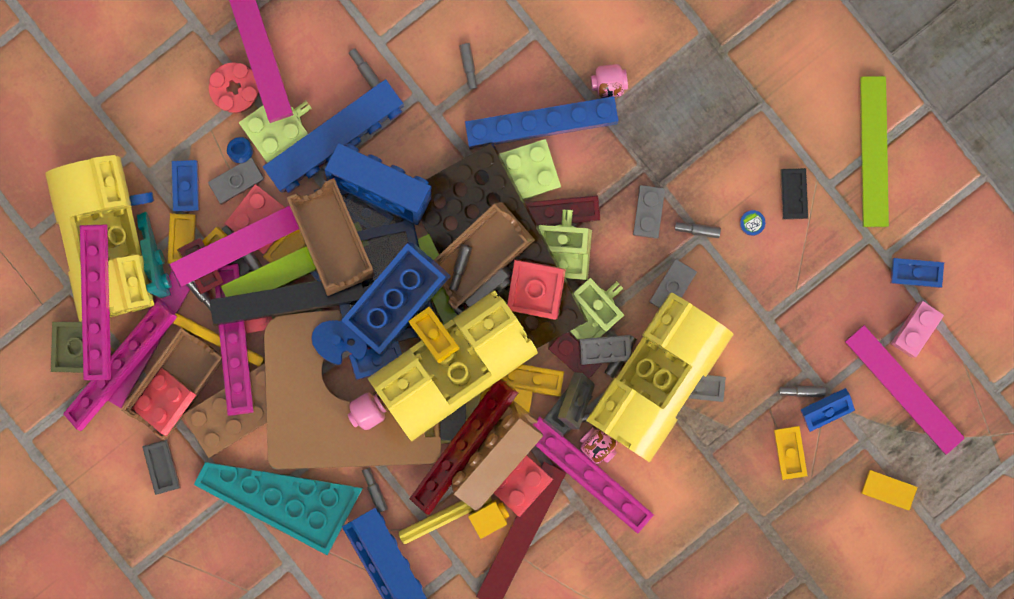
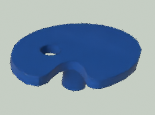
(332, 339)

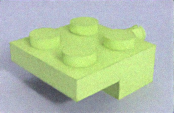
(277, 136)
(532, 169)
(569, 246)
(598, 309)

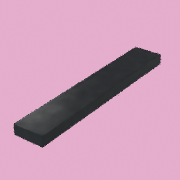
(279, 302)

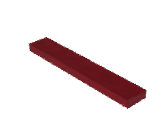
(463, 446)
(519, 539)

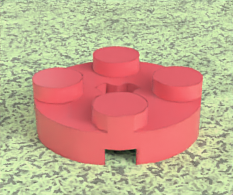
(221, 80)

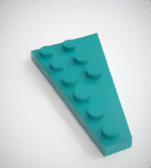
(295, 505)

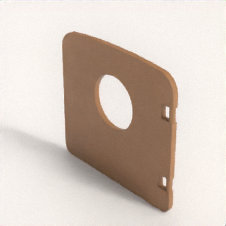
(312, 425)

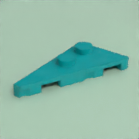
(153, 259)

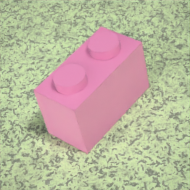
(917, 329)

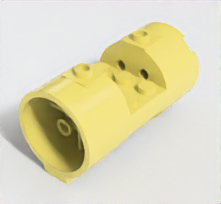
(98, 195)
(660, 376)
(426, 392)

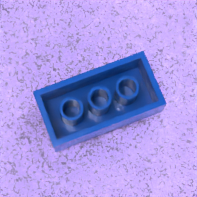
(378, 183)
(396, 298)

